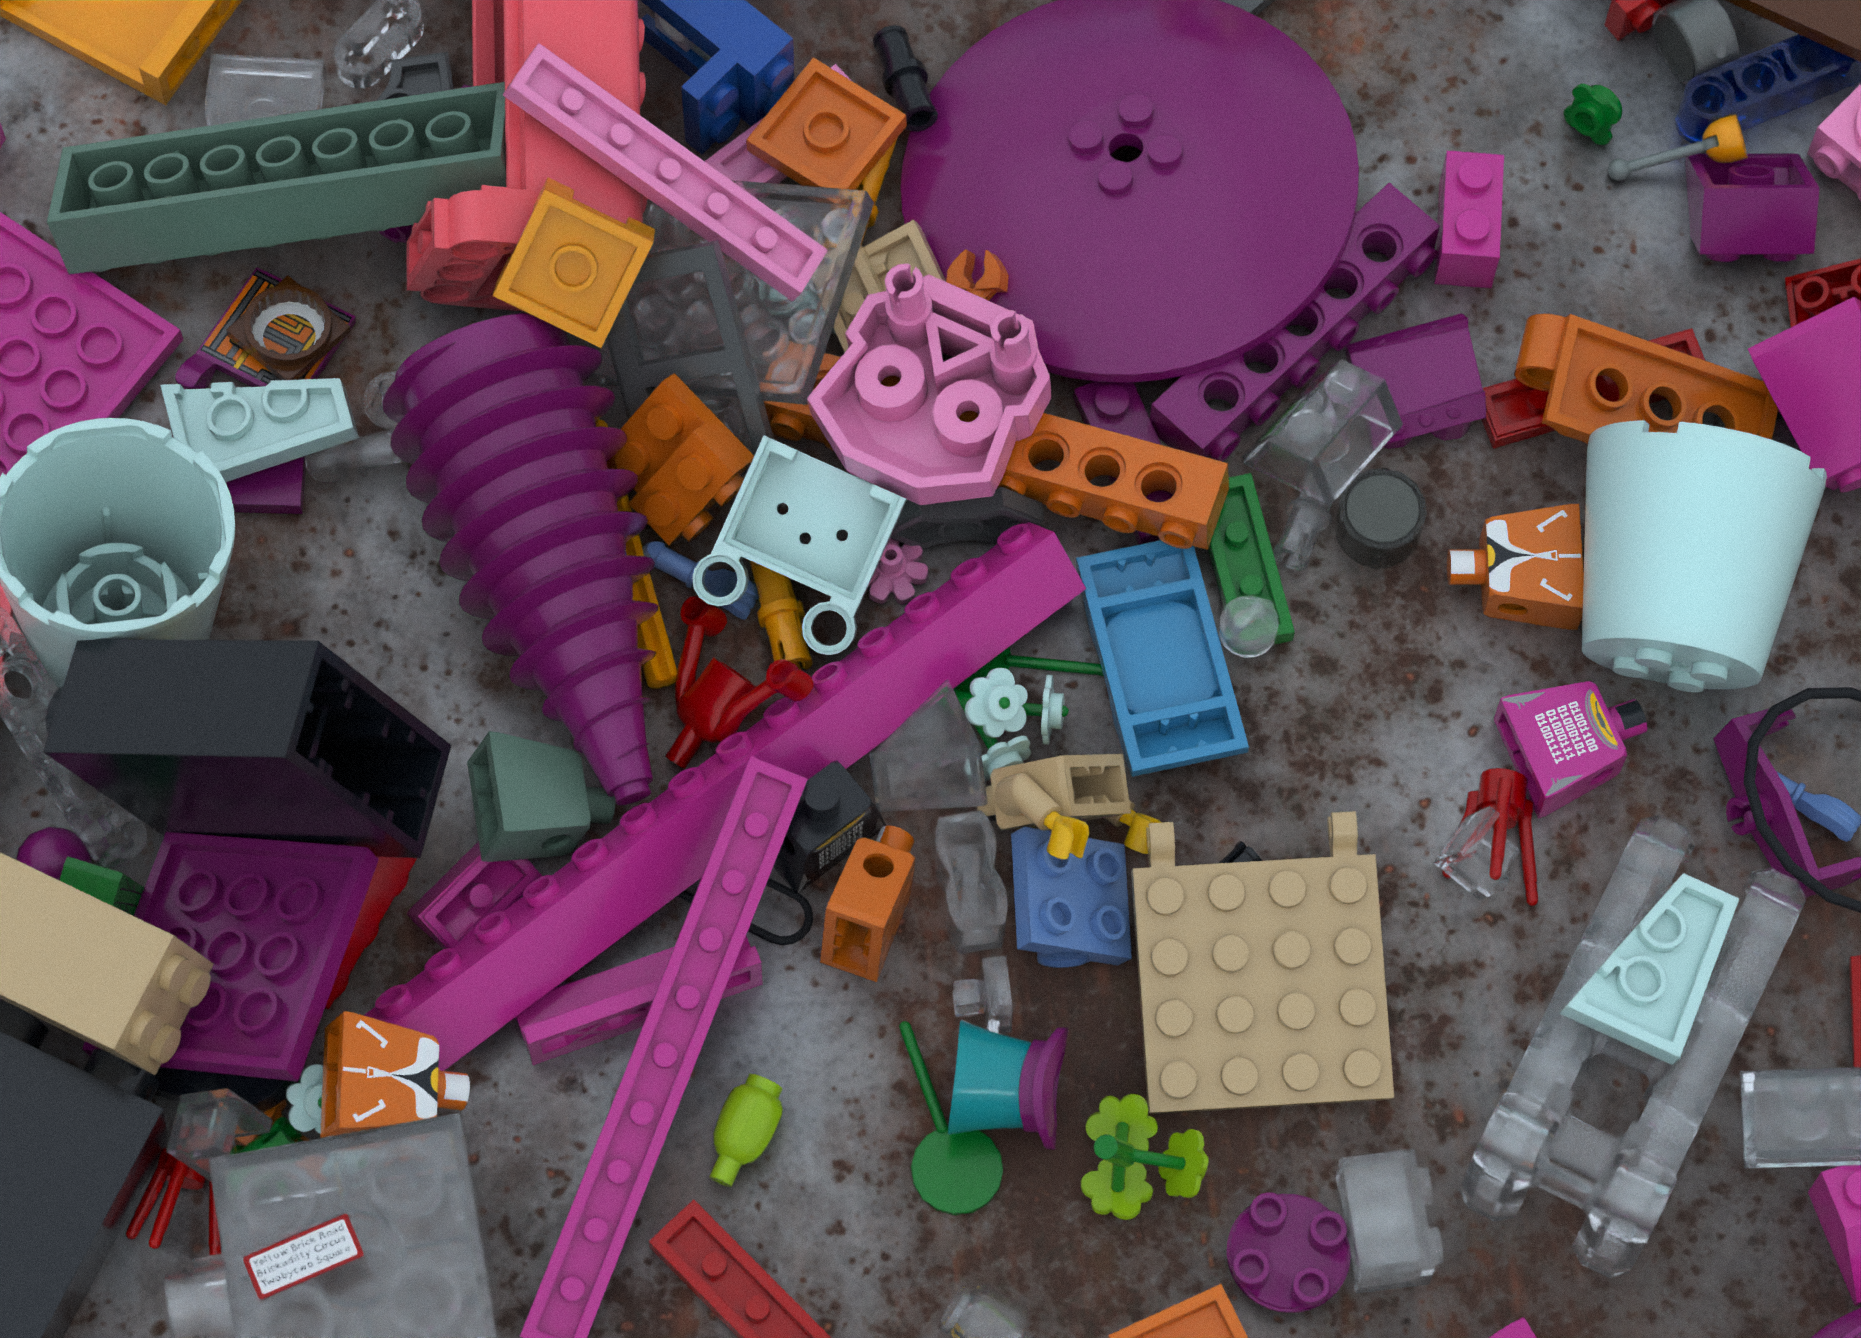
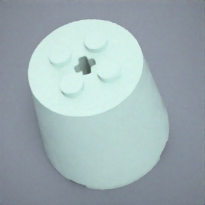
(112, 538)
(1691, 550)

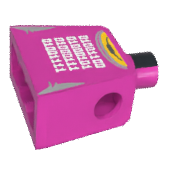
(1566, 740)

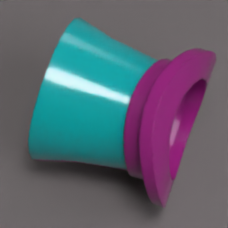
(1006, 1082)

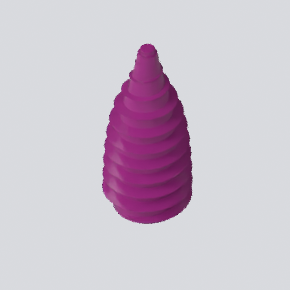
(534, 524)

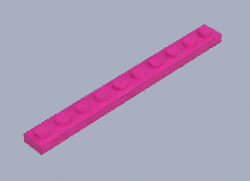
(665, 1053)

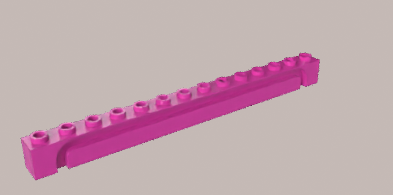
(668, 842)

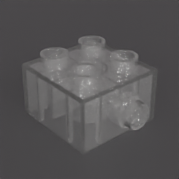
(411, 1209)

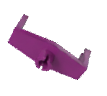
(1776, 803)

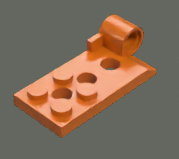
(1571, 351)

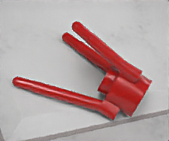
(1506, 793)
(178, 1177)

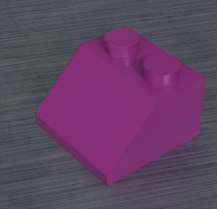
(1752, 206)

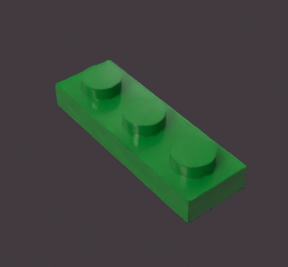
(1244, 554)

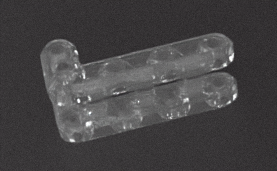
(1641, 1167)

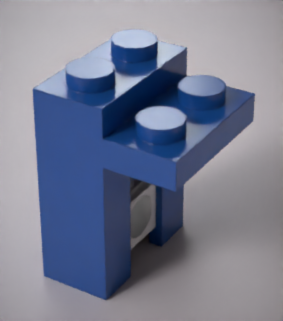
(734, 60)

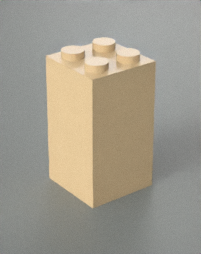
(94, 968)

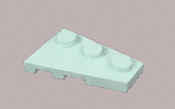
(261, 425)
(1659, 972)

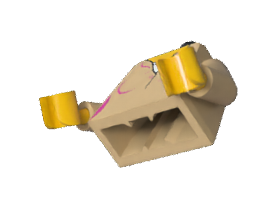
(1061, 795)

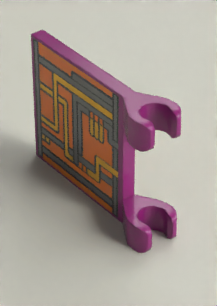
(282, 335)

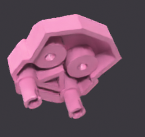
(912, 432)

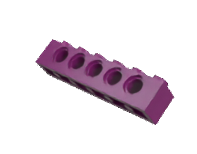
(1383, 225)

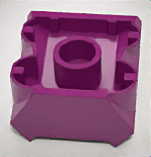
(1429, 377)

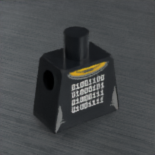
(826, 826)

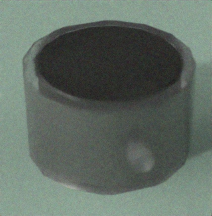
(1694, 37)

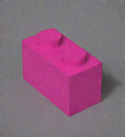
(1469, 219)

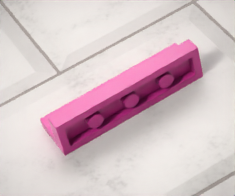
(611, 1003)

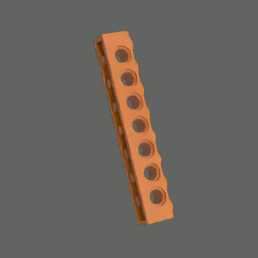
(1085, 452)

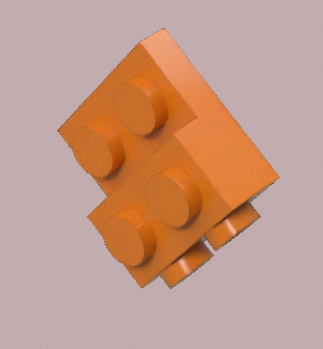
(681, 461)

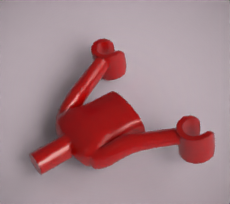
(720, 696)

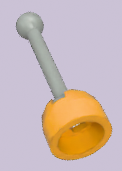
(1720, 141)

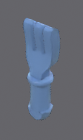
(718, 582)
(1824, 810)

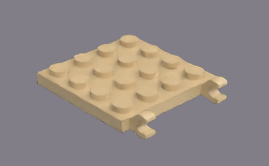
(1261, 978)

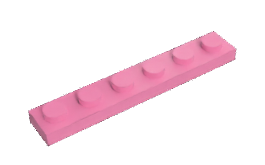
(665, 172)

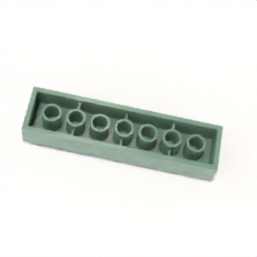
(274, 178)

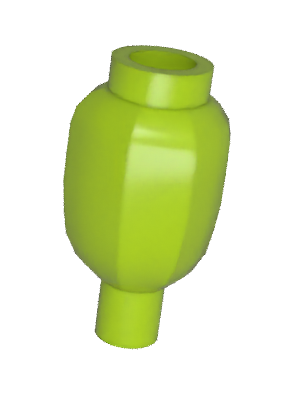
(745, 1126)

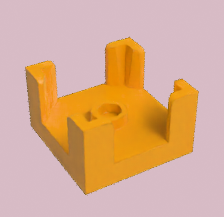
(573, 264)

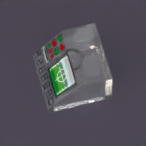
(1327, 432)

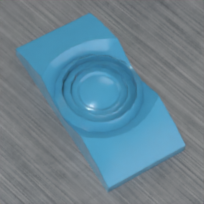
(1160, 657)

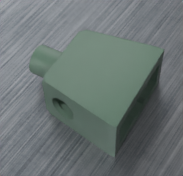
(531, 798)

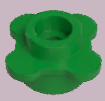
(1594, 112)

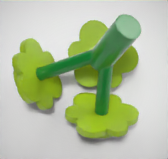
(1122, 1142)

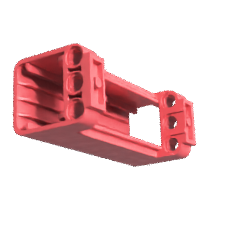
(468, 238)

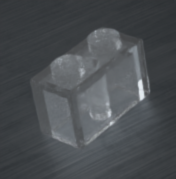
(1387, 1220)

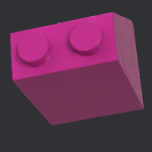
(1817, 388)

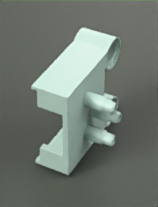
(819, 503)

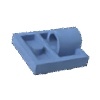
(1070, 906)

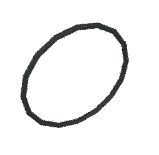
(1755, 803)

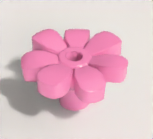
(896, 572)

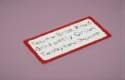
(303, 1256)

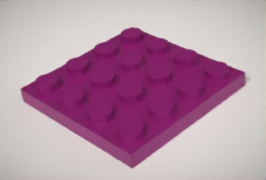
(275, 931)

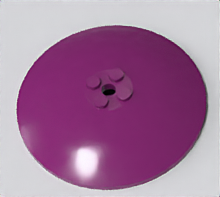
(1155, 257)

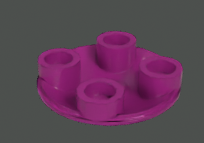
(1288, 1252)

